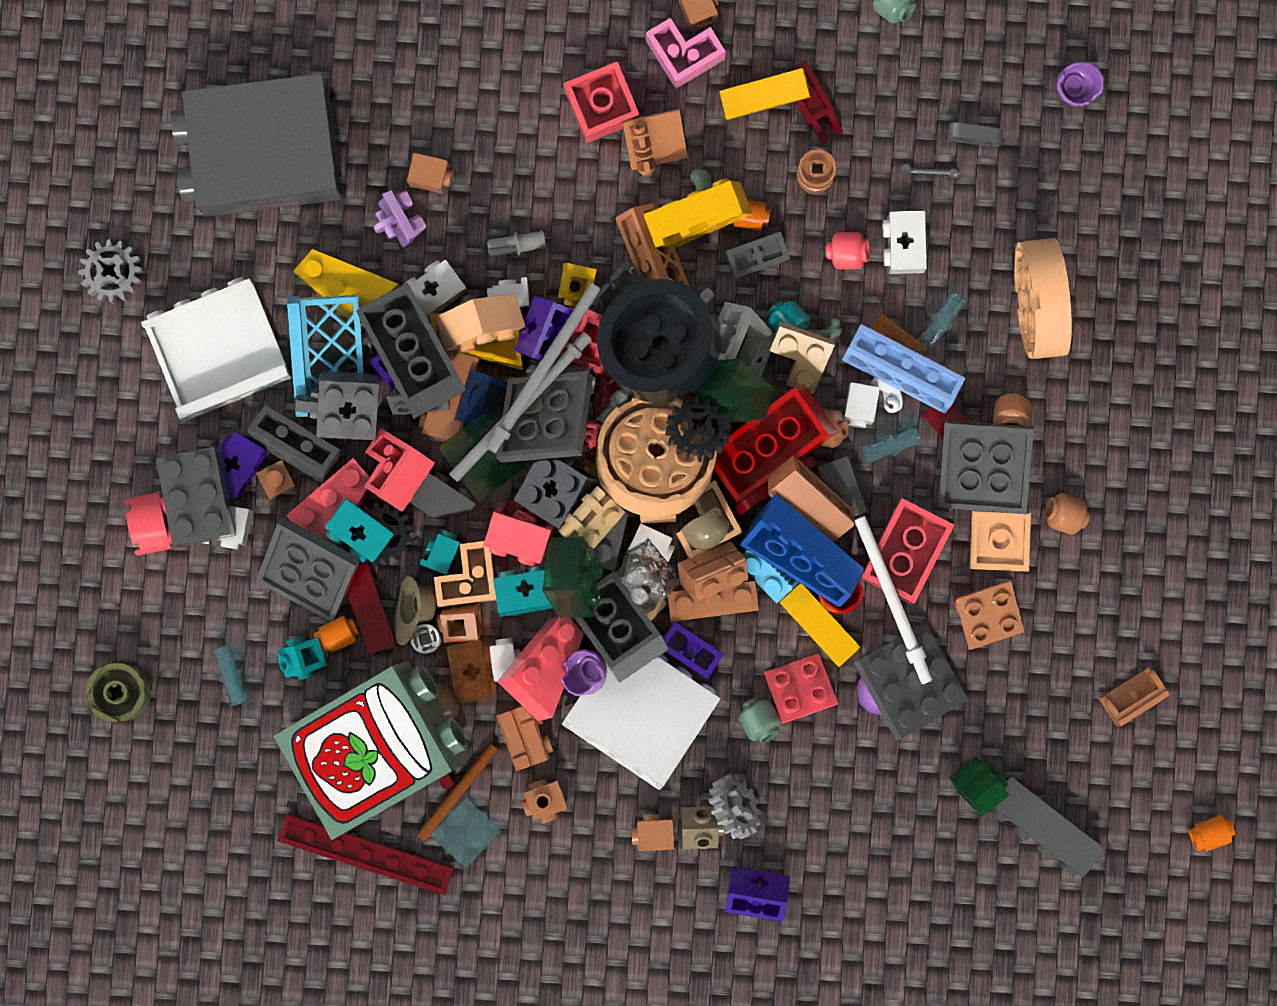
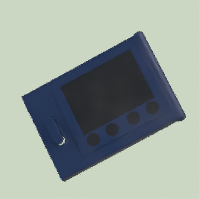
(486, 397)

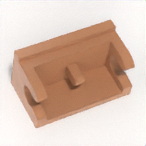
(1134, 697)

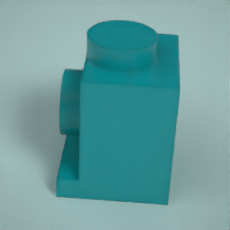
(442, 552)

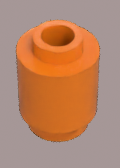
(756, 220)
(337, 634)
(1211, 833)

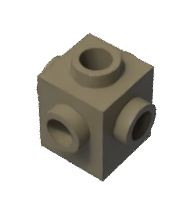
(700, 828)

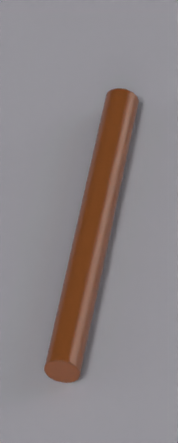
(458, 790)

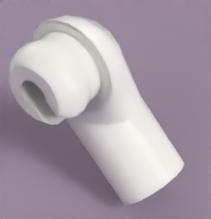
(892, 396)

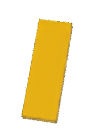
(765, 94)
(819, 625)

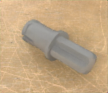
(516, 244)

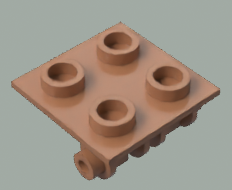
(654, 141)
(989, 615)

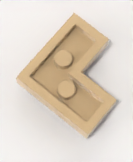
(808, 352)

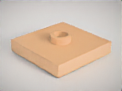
(1000, 541)

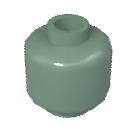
(894, 10)
(760, 720)

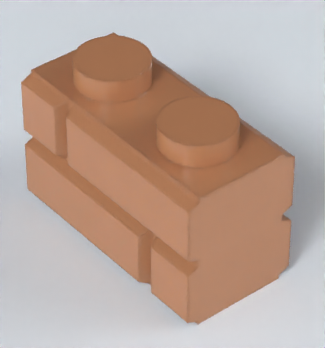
(713, 571)
(524, 738)

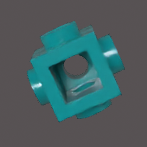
(301, 657)

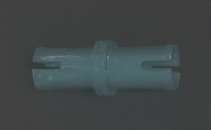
(941, 321)
(891, 445)
(230, 675)

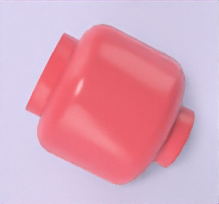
(848, 250)

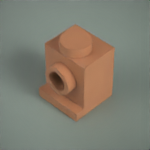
(458, 632)

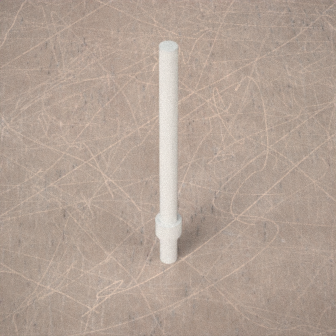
(915, 652)

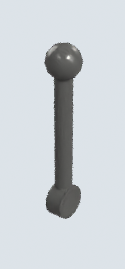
(906, 169)

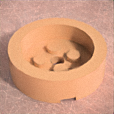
(1043, 298)
(634, 475)

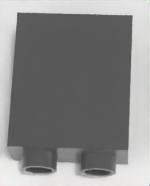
(258, 145)

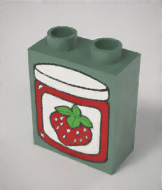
(372, 747)

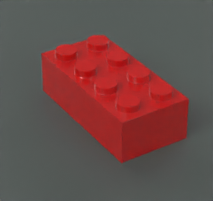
(754, 451)

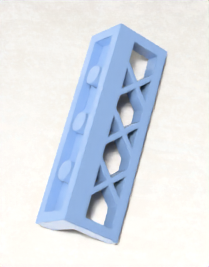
(903, 369)

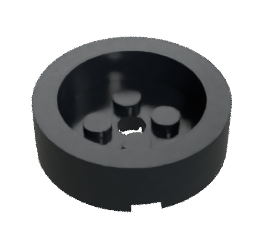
(644, 316)

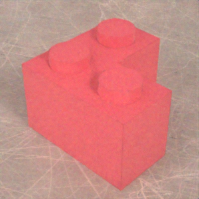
(399, 470)

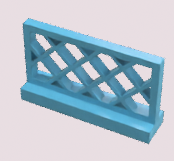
(299, 340)

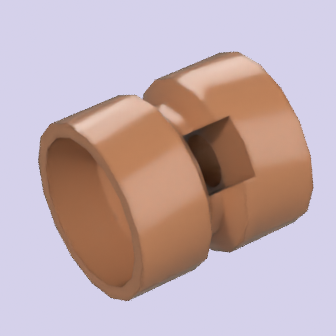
(816, 171)

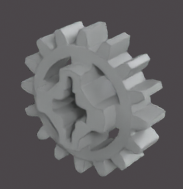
(118, 263)
(735, 807)

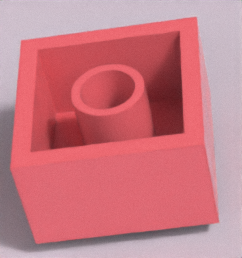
(601, 101)

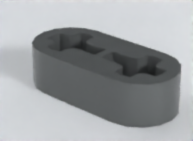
(975, 134)

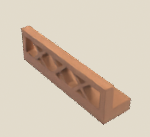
(646, 258)

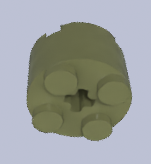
(103, 698)

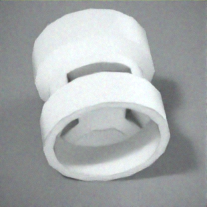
(429, 637)

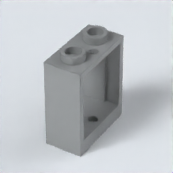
(733, 325)

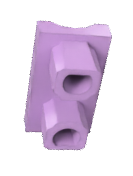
(394, 221)

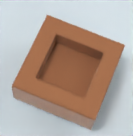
(276, 479)

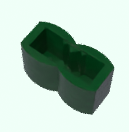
(980, 785)

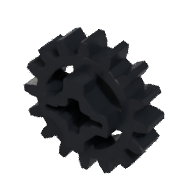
(701, 441)
(398, 530)

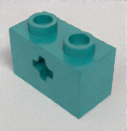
(375, 533)
(513, 602)

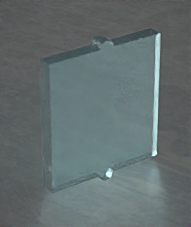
(466, 833)

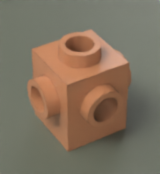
(555, 797)

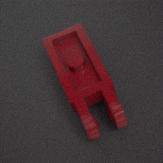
(816, 106)

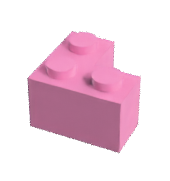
(683, 59)

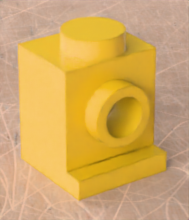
(582, 275)

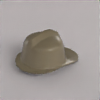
(414, 608)

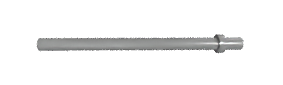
(572, 352)
(502, 431)

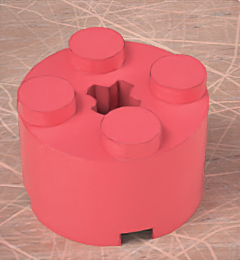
(148, 523)

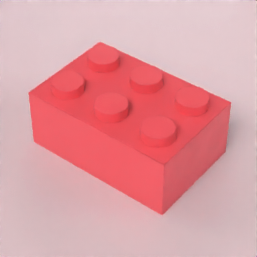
(518, 533)
(909, 549)

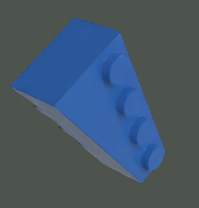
(802, 551)

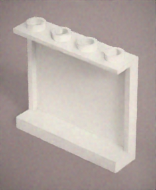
(216, 348)
(645, 718)

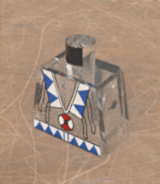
(647, 574)

